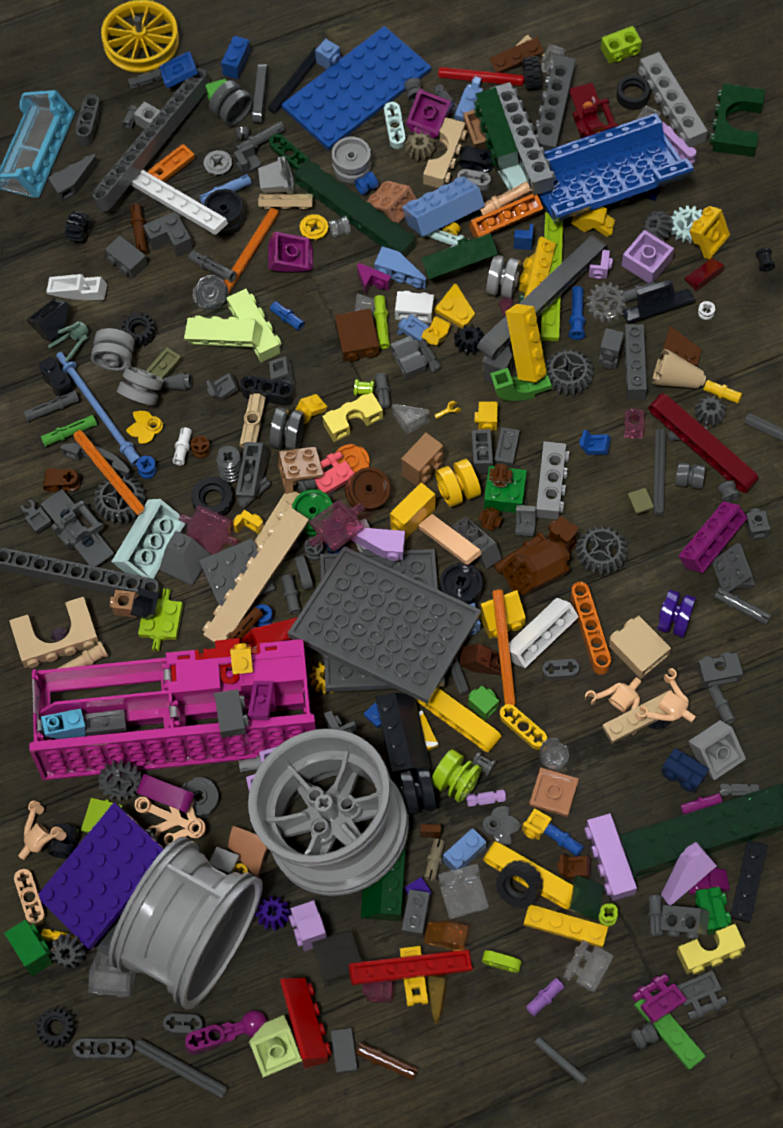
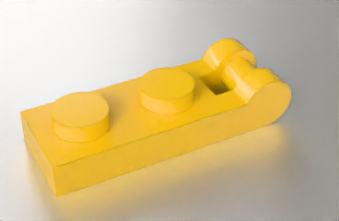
(415, 983)

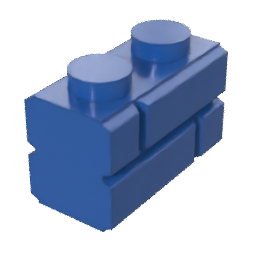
(235, 57)

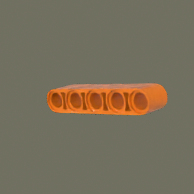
(590, 636)

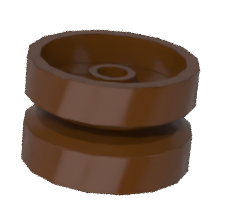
(377, 485)

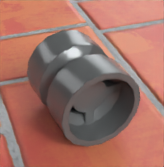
(690, 475)

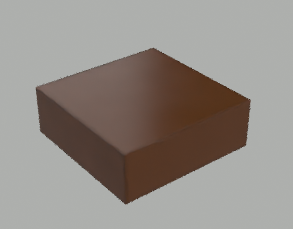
(430, 831)

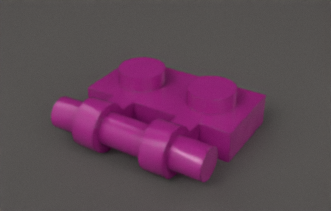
(661, 1004)

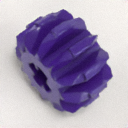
(264, 915)

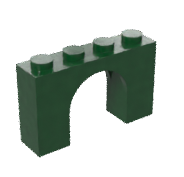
(727, 138)

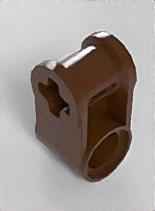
(61, 479)

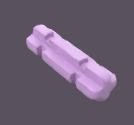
(486, 798)

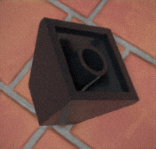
(49, 319)

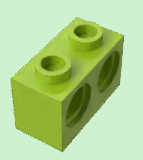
(621, 45)

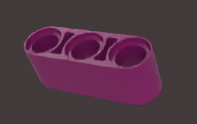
(165, 793)

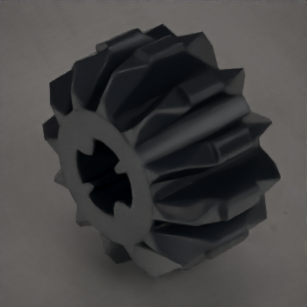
(77, 226)
(468, 339)

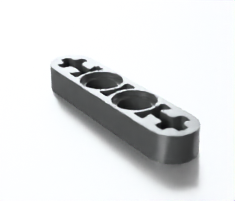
(260, 91)

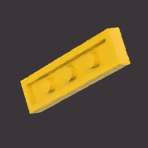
(565, 925)

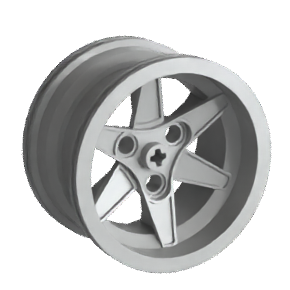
(292, 772)

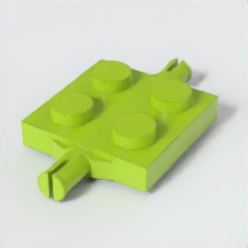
(164, 623)

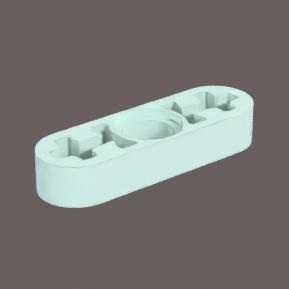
(392, 131)

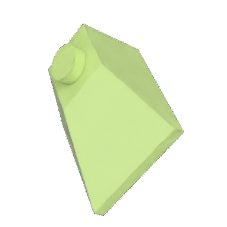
(274, 1046)

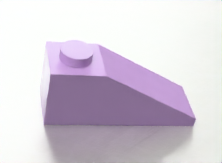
(384, 543)
(689, 870)

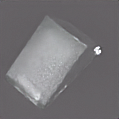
(410, 417)

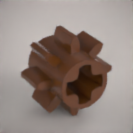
(500, 475)
(490, 518)

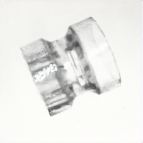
(339, 226)

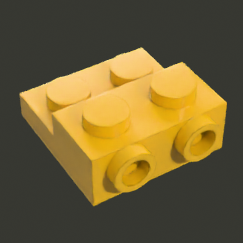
(710, 231)

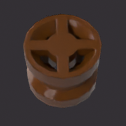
(197, 444)

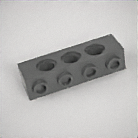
(635, 362)

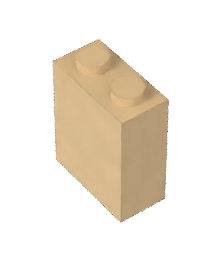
(639, 646)

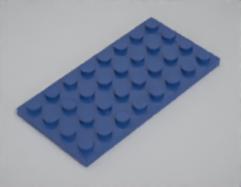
(355, 88)

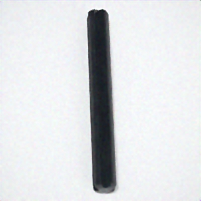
(293, 81)

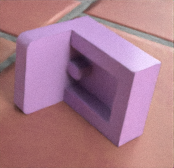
(600, 271)

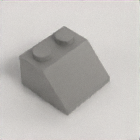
(717, 749)

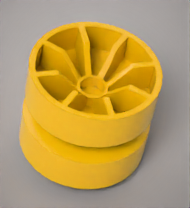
(455, 483)

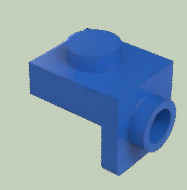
(594, 443)

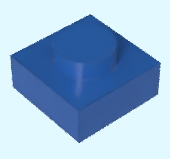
(372, 716)

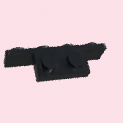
(657, 300)

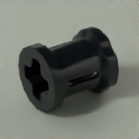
(770, 264)

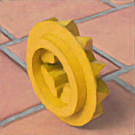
(310, 221)

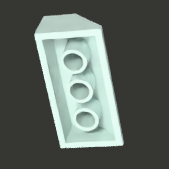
(147, 539)

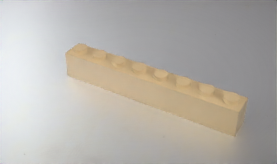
(257, 575)

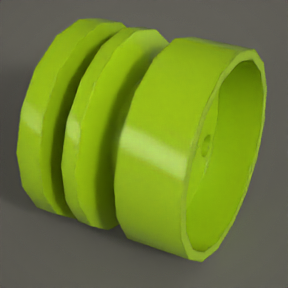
(459, 778)

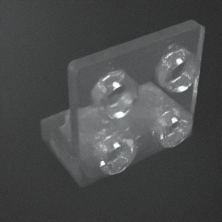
(462, 891)

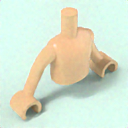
(622, 697)
(673, 704)
(38, 835)

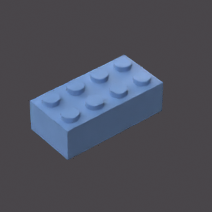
(443, 206)

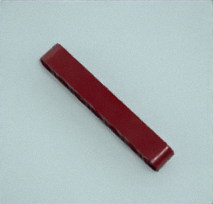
(703, 442)

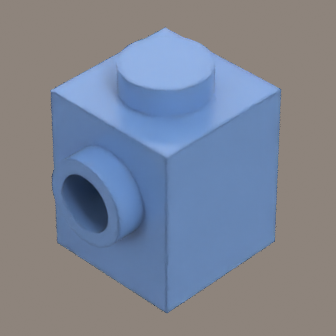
(327, 54)

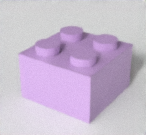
(647, 257)

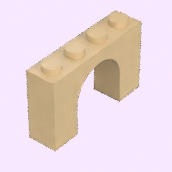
(80, 637)

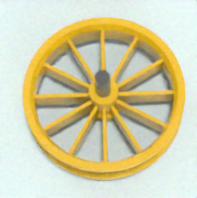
(140, 35)

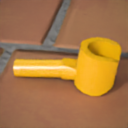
(449, 409)

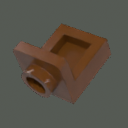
(573, 866)

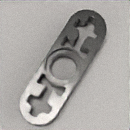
(109, 1056)

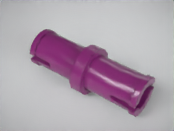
(701, 803)

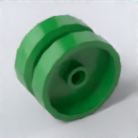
(310, 504)

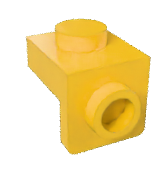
(437, 331)
(311, 406)
(246, 519)
(241, 659)
(536, 824)

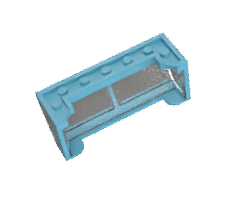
(35, 142)

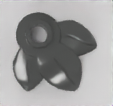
(503, 824)

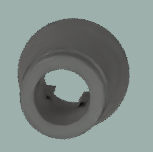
(180, 381)

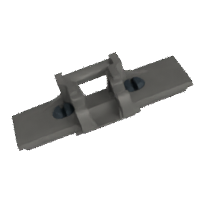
(72, 533)

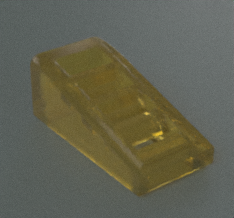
(436, 991)

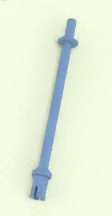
(126, 448)

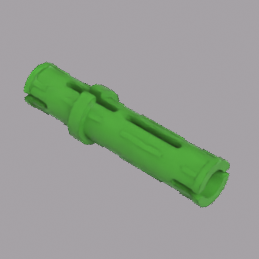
(64, 432)

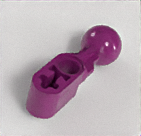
(250, 1024)

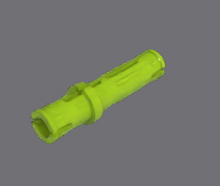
(381, 321)

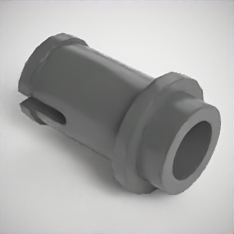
(129, 118)

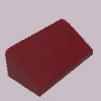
(704, 274)

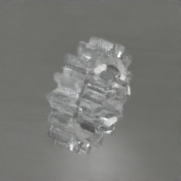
(604, 295)

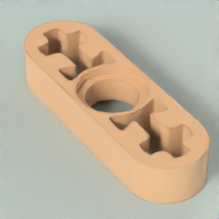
(30, 882)

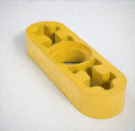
(522, 718)

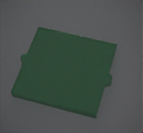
(586, 897)

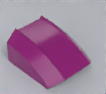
(428, 113)
(289, 253)

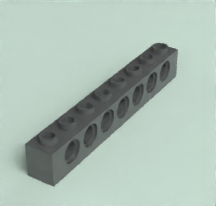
(530, 155)

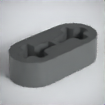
(303, 572)
(560, 669)
(184, 1019)

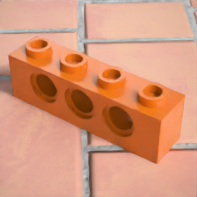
(506, 216)

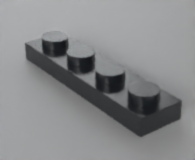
(748, 881)

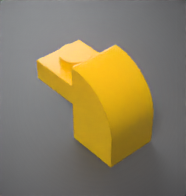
(595, 219)

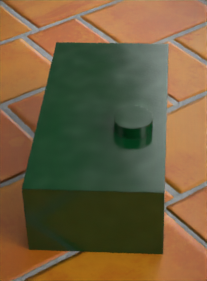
(459, 255)

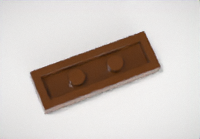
(513, 57)

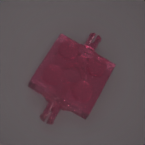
(336, 525)
(209, 529)

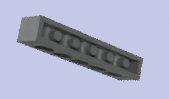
(559, 67)

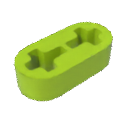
(501, 961)

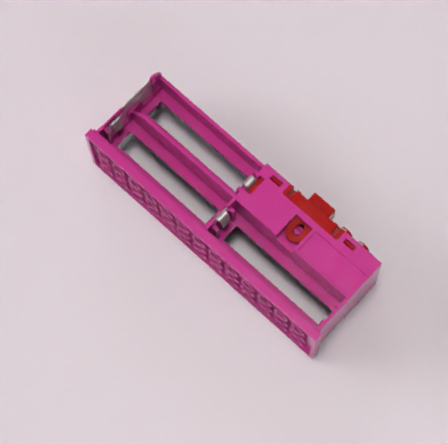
(186, 694)

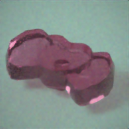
(505, 304)

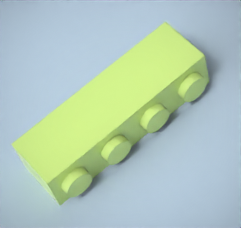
(244, 306)
(223, 331)

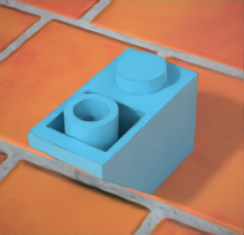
(64, 724)

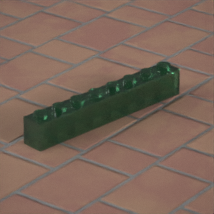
(359, 213)

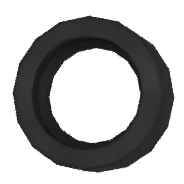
(634, 81)

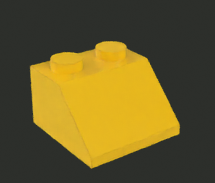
(514, 614)

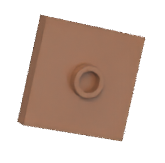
(553, 792)

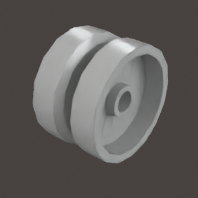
(351, 159)
(503, 277)
(112, 349)
(140, 385)

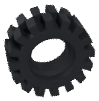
(531, 72)
(137, 320)
(64, 1036)

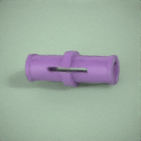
(545, 997)

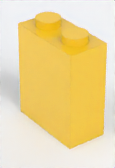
(413, 510)

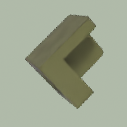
(640, 501)

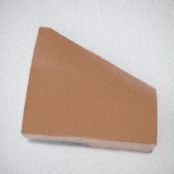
(249, 848)

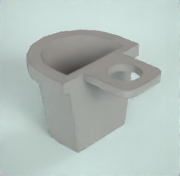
(276, 177)

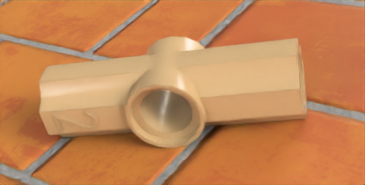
(254, 412)

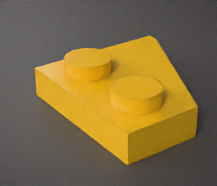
(455, 308)

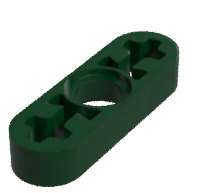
(286, 146)

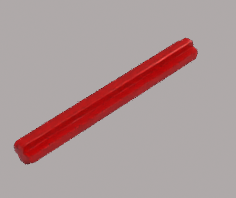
(491, 77)

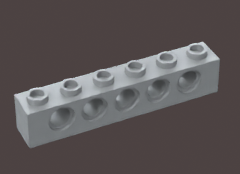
(672, 100)

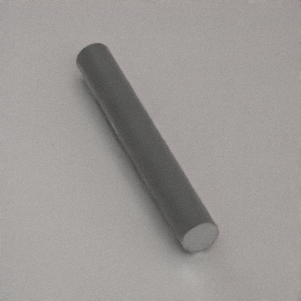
(560, 1060)

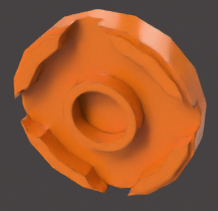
(354, 456)

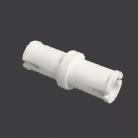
(182, 446)

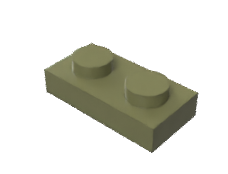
(165, 363)

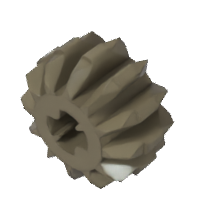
(419, 146)

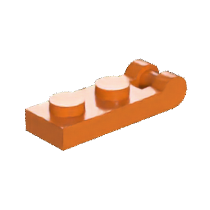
(172, 163)

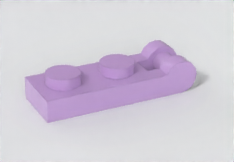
(679, 144)

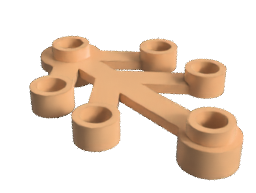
(174, 819)

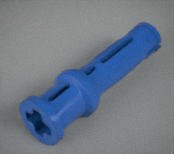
(577, 319)

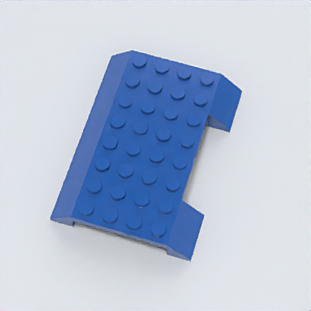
(611, 167)

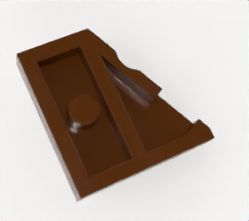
(682, 346)

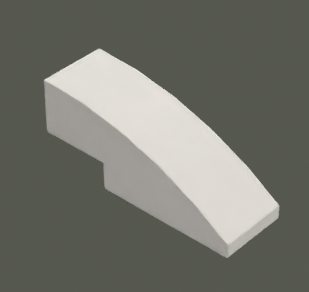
(77, 287)

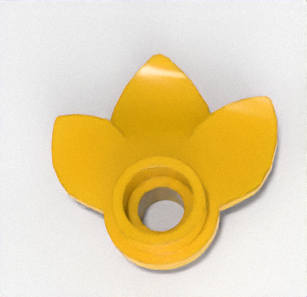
(142, 426)

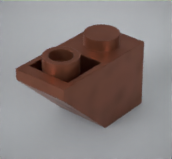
(480, 659)

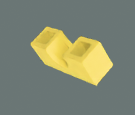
(365, 408)
(695, 958)

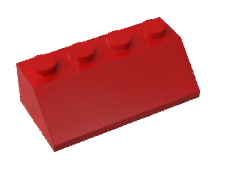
(304, 1021)

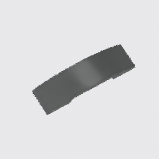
(75, 452)

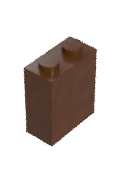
(357, 335)

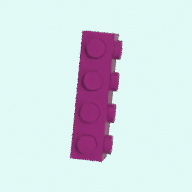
(712, 537)

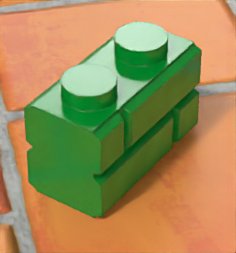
(714, 902)

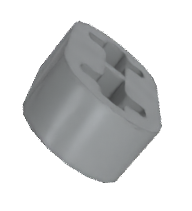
(476, 177)

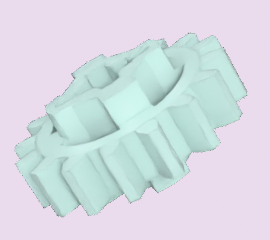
(681, 220)

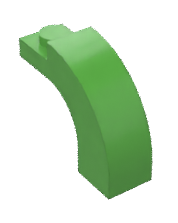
(513, 389)

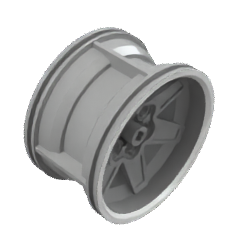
(184, 922)

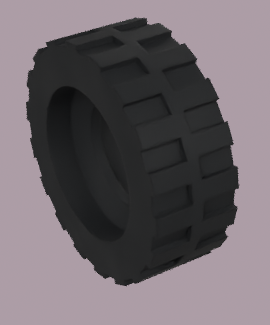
(216, 484)
(528, 874)

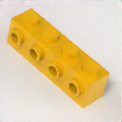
(526, 342)

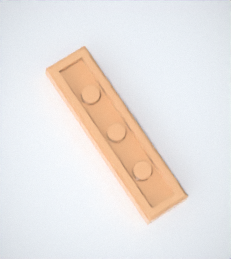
(449, 539)

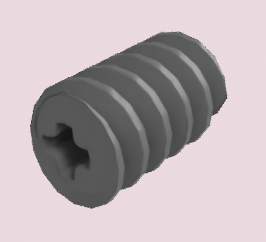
(229, 463)

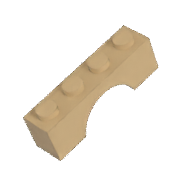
(438, 170)

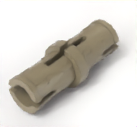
(434, 860)

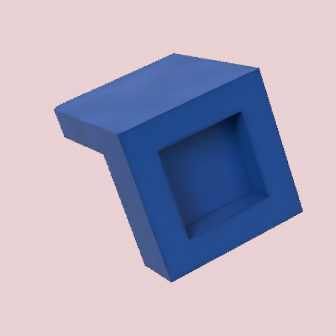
(523, 239)

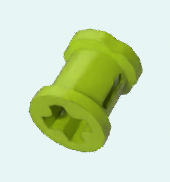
(363, 387)
(608, 921)

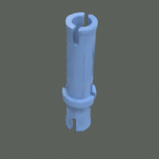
(234, 185)

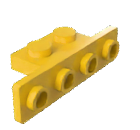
(537, 266)

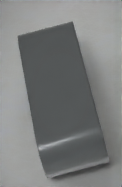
(88, 120)

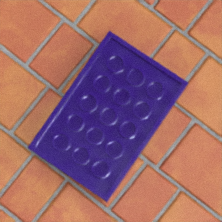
(100, 875)

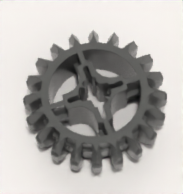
(576, 365)
(105, 497)
(608, 541)

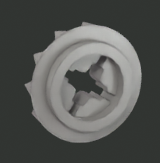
(217, 156)

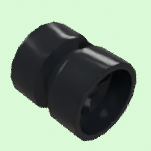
(63, 848)

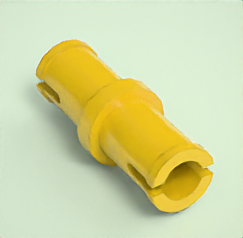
(722, 391)

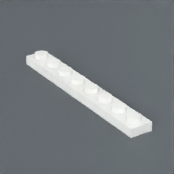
(179, 202)

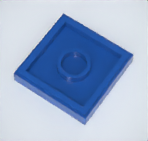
(178, 69)

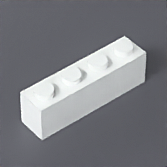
(541, 632)

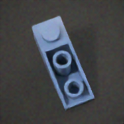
(399, 268)

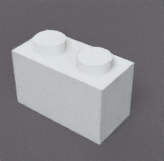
(417, 304)

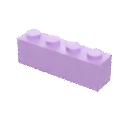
(611, 857)

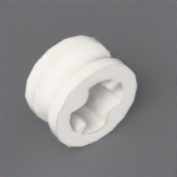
(704, 315)

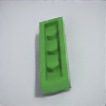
(675, 1039)

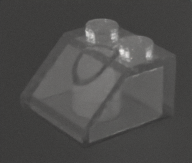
(109, 980)

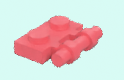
(334, 477)

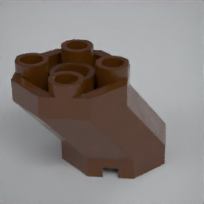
(536, 566)

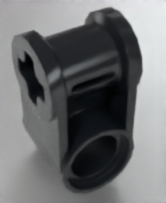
(474, 158)

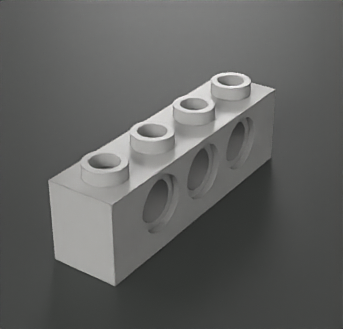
(552, 507)

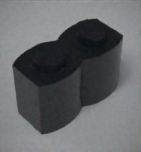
(55, 377)

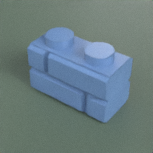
(464, 850)

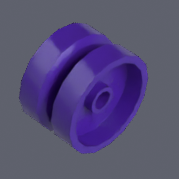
(675, 613)

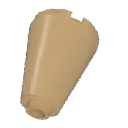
(677, 372)

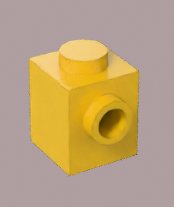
(487, 416)

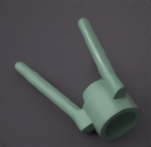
(77, 332)

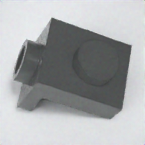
(222, 387)
(525, 520)

